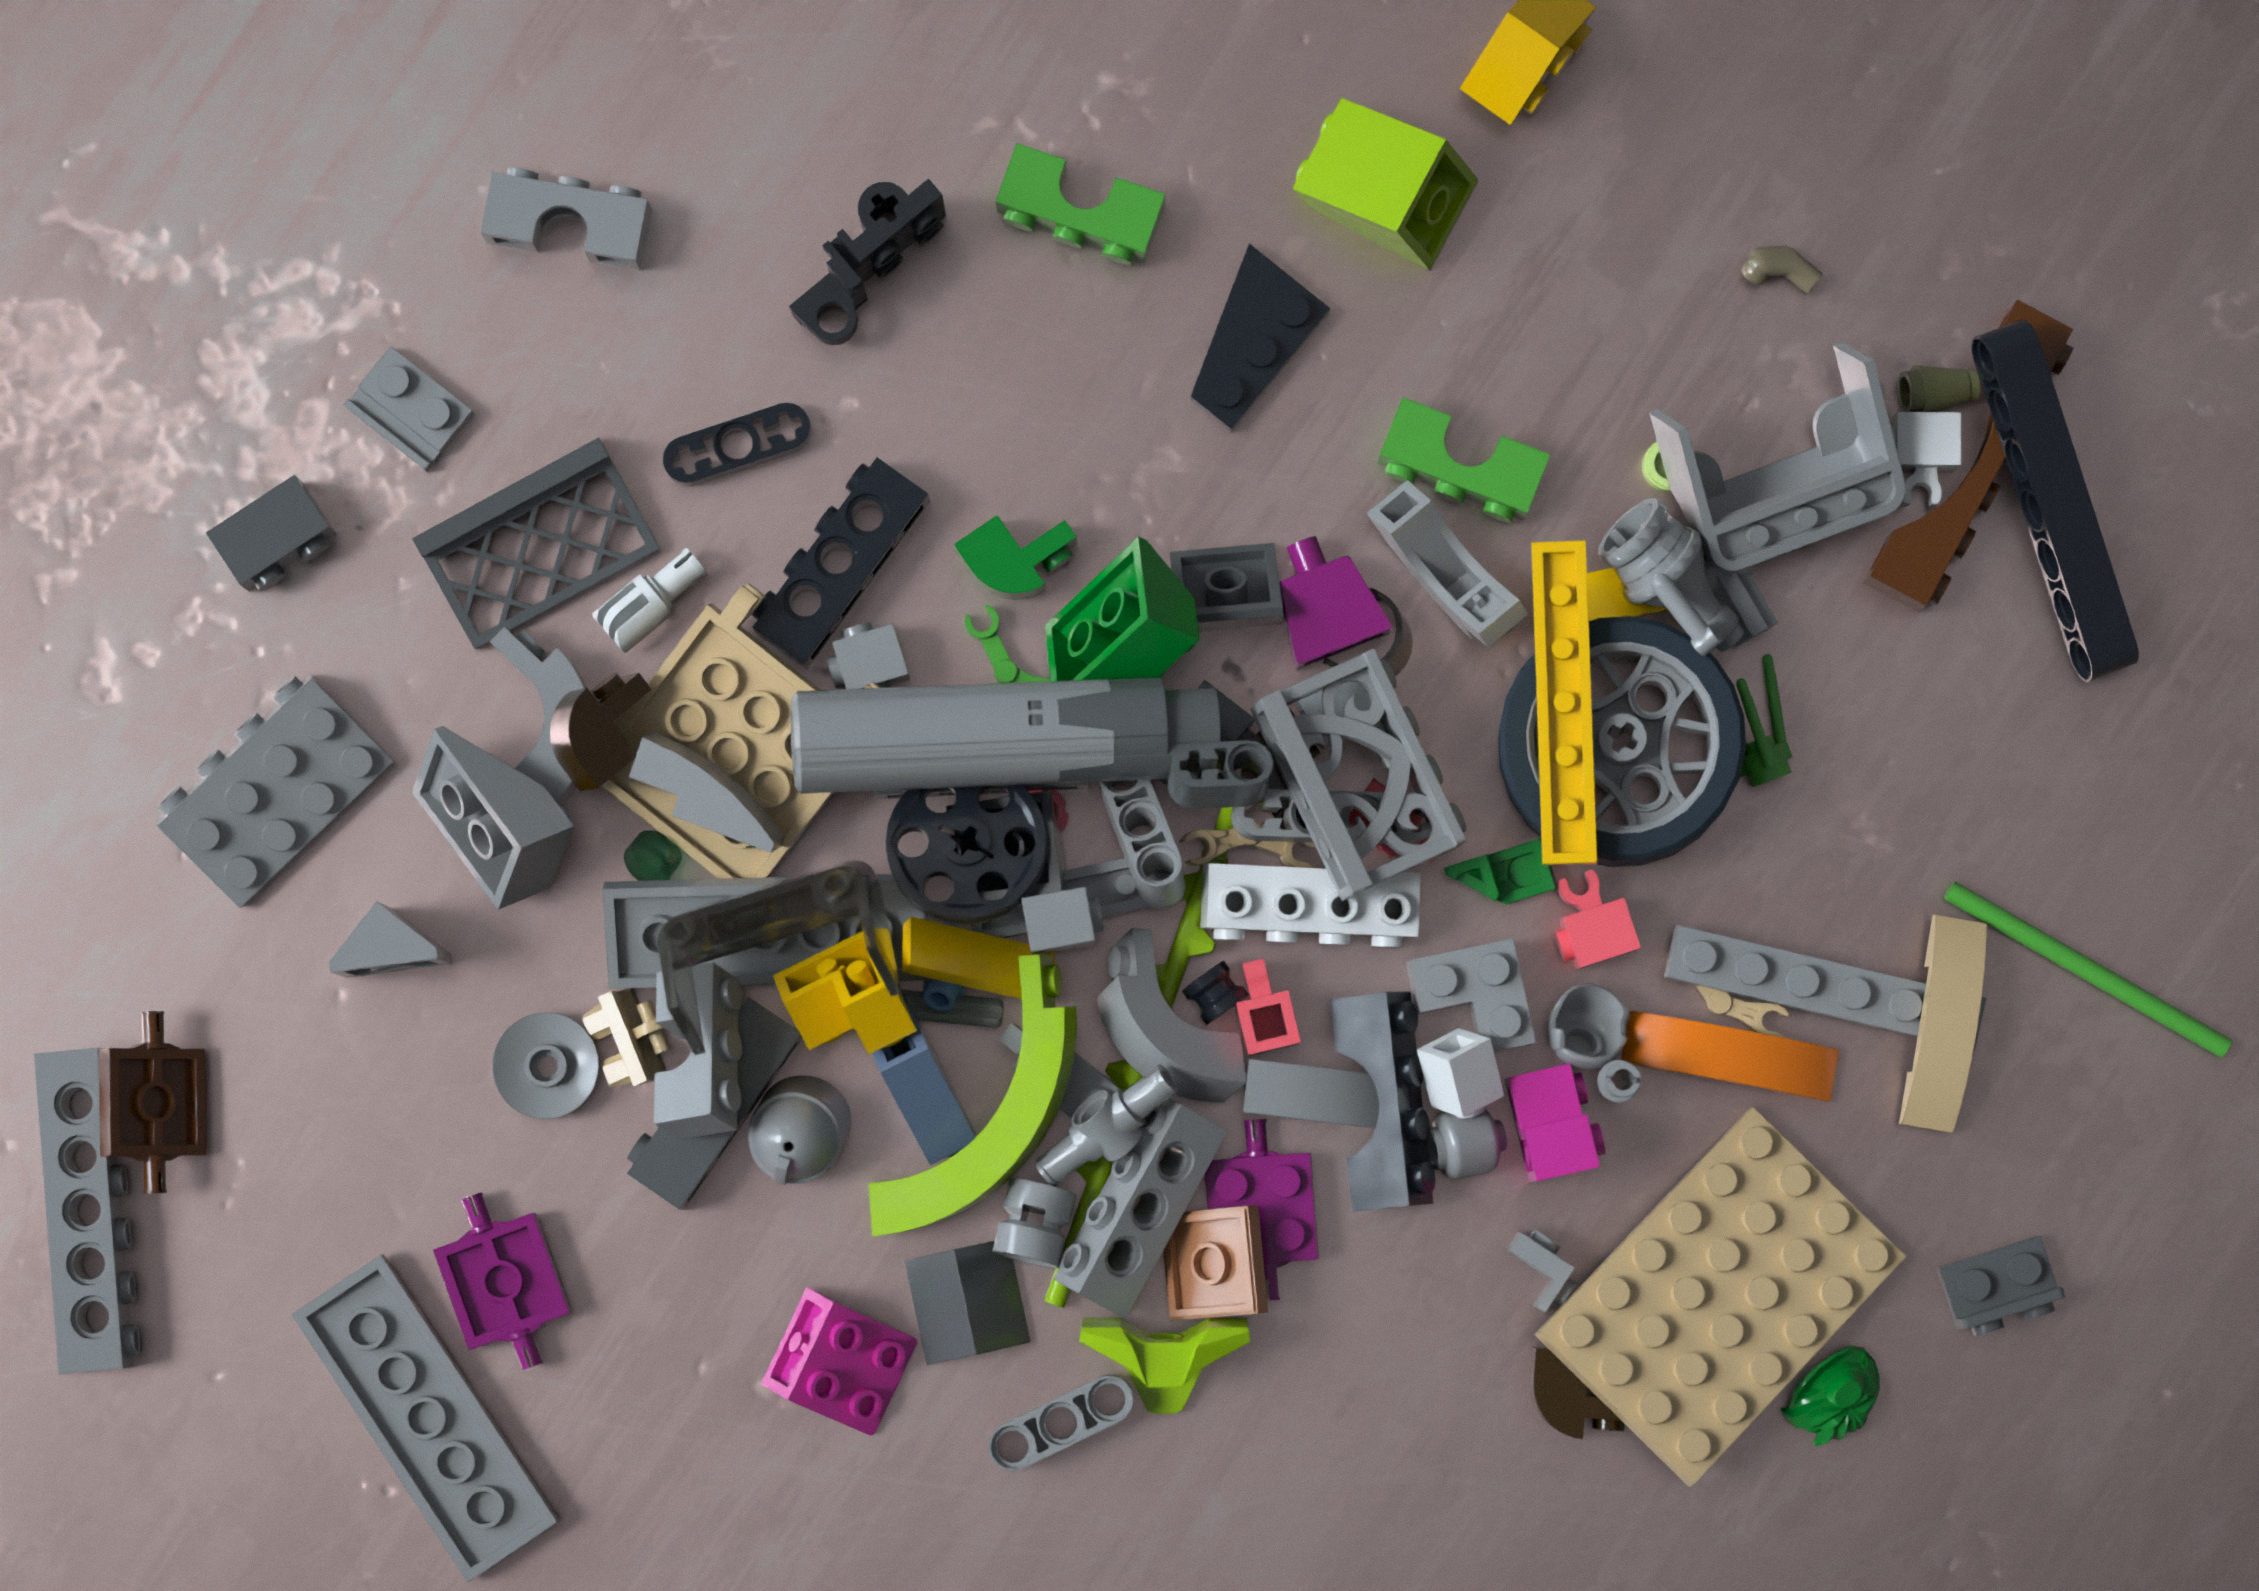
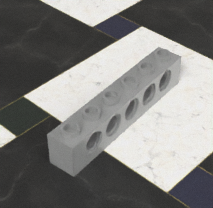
(77, 1345)

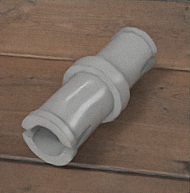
(1629, 1074)

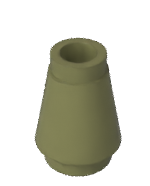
(1936, 388)

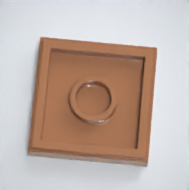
(1216, 1264)

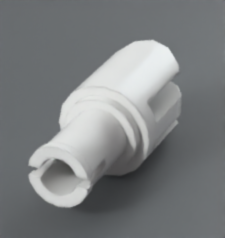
(647, 601)

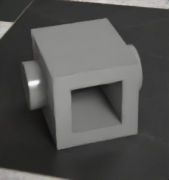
(868, 657)

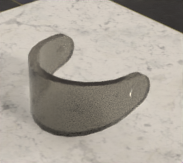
(1403, 642)

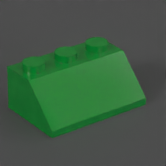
(1124, 622)

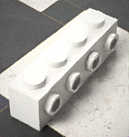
(1305, 901)

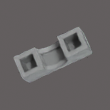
(523, 206)
(703, 1091)

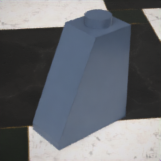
(924, 1094)

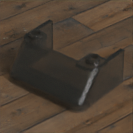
(768, 916)

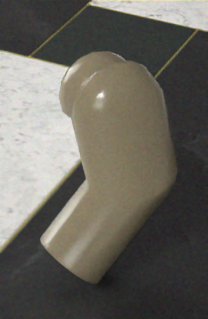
(1780, 261)

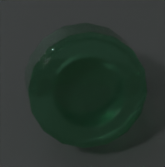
(652, 857)

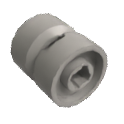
(1031, 1241)

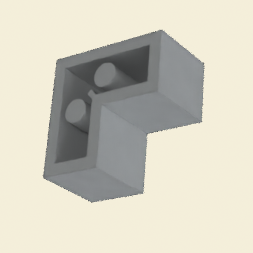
(1483, 978)

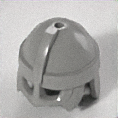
(807, 1115)

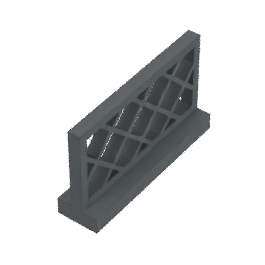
(514, 502)

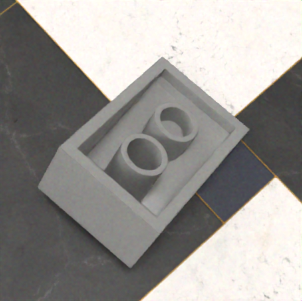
(493, 818)

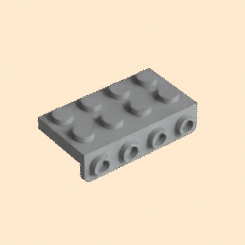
(272, 789)

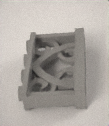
(1339, 845)

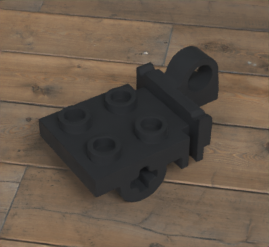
(870, 253)

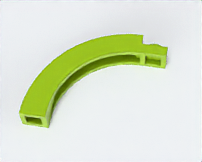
(1014, 1129)

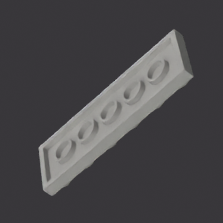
(641, 908)
(425, 1418)

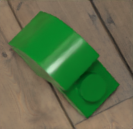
(1006, 568)

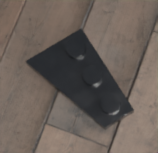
(1255, 339)

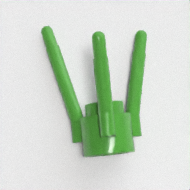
(1763, 757)

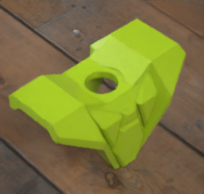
(1164, 1363)

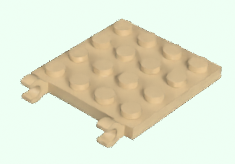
(733, 706)

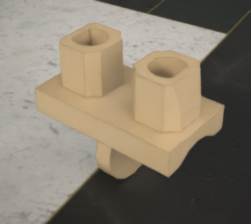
(635, 1034)

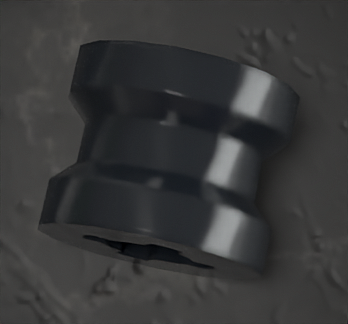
(1215, 992)

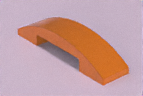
(1730, 1055)

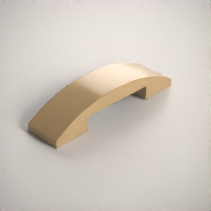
(1946, 1024)

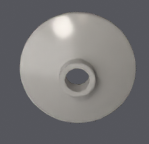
(518, 1059)

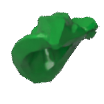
(1835, 1395)

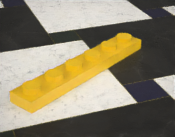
(1564, 703)

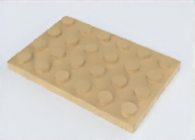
(1720, 1296)

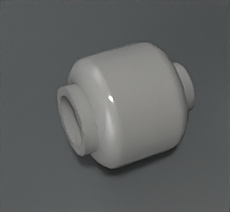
(1465, 1145)

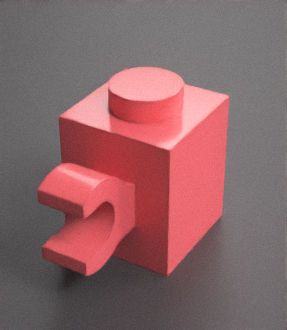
(1597, 930)
(1265, 1018)

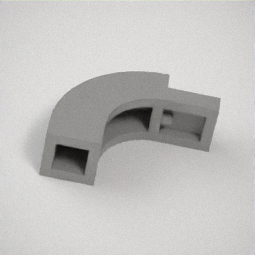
(1445, 566)
(553, 681)
(1149, 1033)

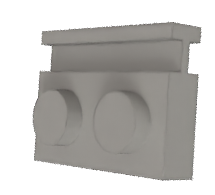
(408, 409)

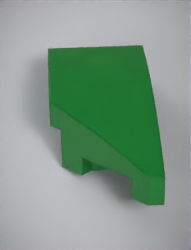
(1507, 874)

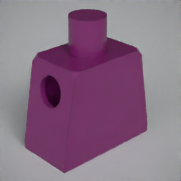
(1327, 606)

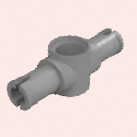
(1107, 1125)

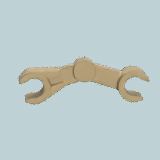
(1219, 841)
(1746, 1012)

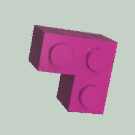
(1551, 1125)

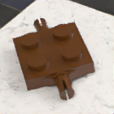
(152, 1102)

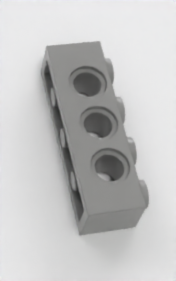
(1145, 1230)

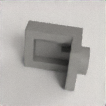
(1540, 1254)

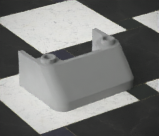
(1798, 499)

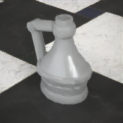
(1666, 568)

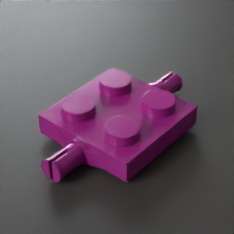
(1283, 1193)
(502, 1281)

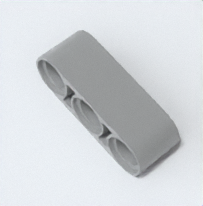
(1147, 852)
(1041, 1441)

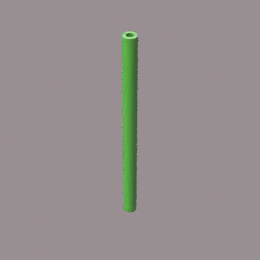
(2088, 969)

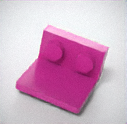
(839, 1362)

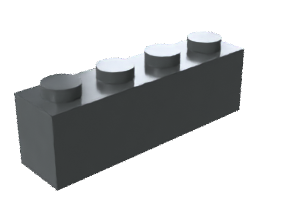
(680, 1167)

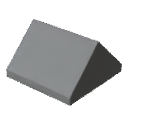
(386, 944)

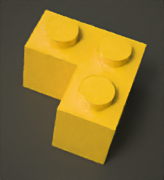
(1525, 47)
(843, 992)

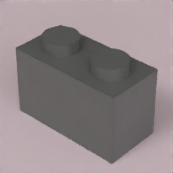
(272, 535)

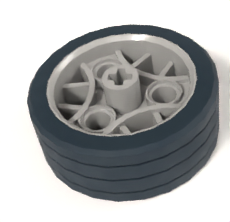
(1680, 672)

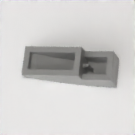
(704, 792)
(1310, 1094)

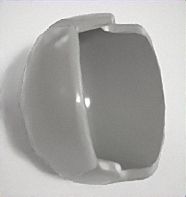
(1587, 1026)

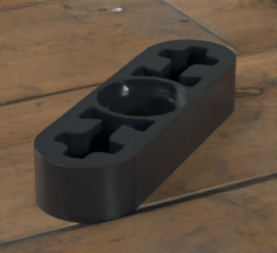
(704, 470)

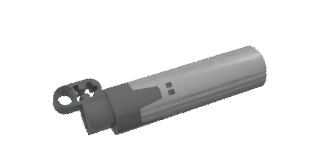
(1023, 737)

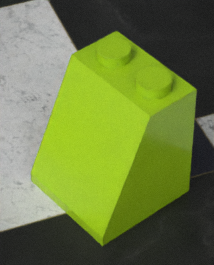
(1386, 181)

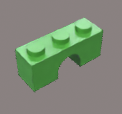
(1120, 225)
(1418, 451)

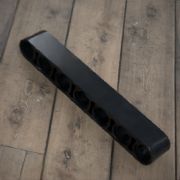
(2054, 500)

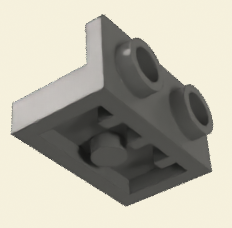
(2000, 1284)

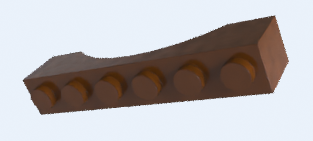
(1917, 554)

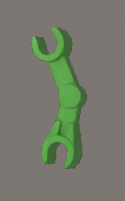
(1004, 669)

